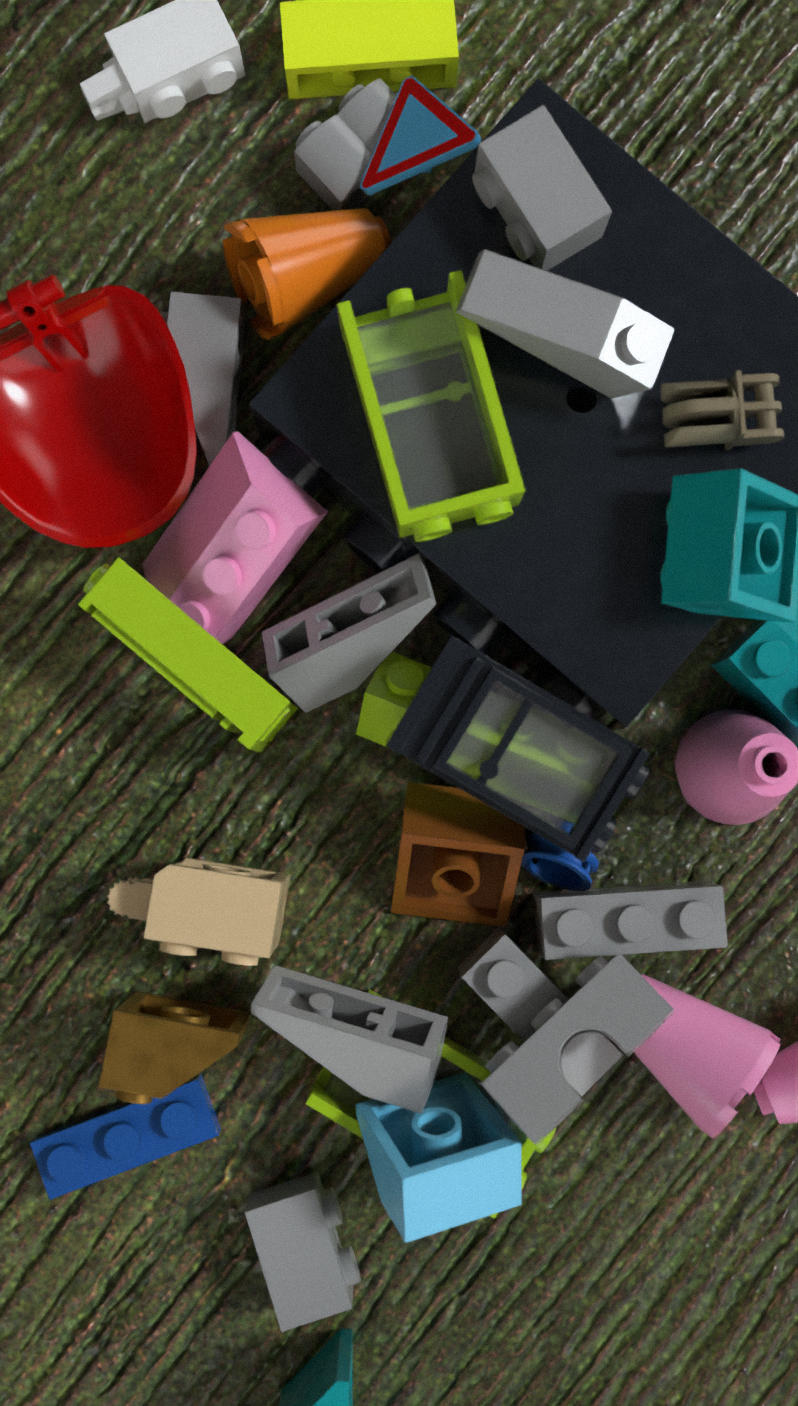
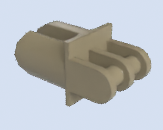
(717, 412)

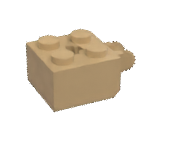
(208, 908)

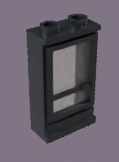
(519, 749)

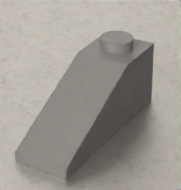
(567, 324)
(211, 345)
(347, 635)
(519, 991)
(361, 1038)

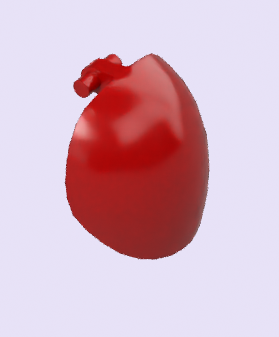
(92, 414)

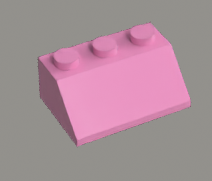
(231, 539)

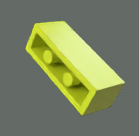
(354, 42)

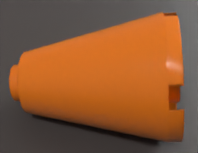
(299, 262)

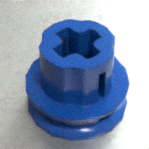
(557, 865)

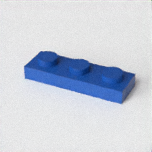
(124, 1138)

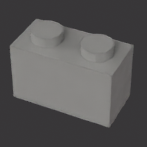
(540, 190)
(301, 1250)

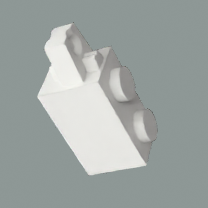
(166, 61)

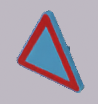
(416, 138)

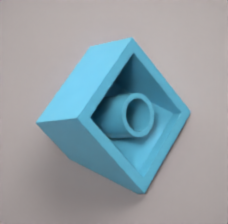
(444, 1163)

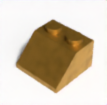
(164, 1043)

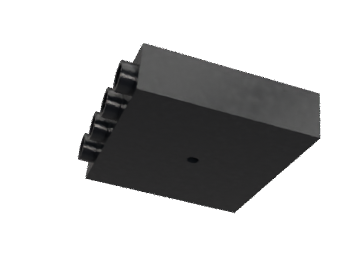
(582, 557)

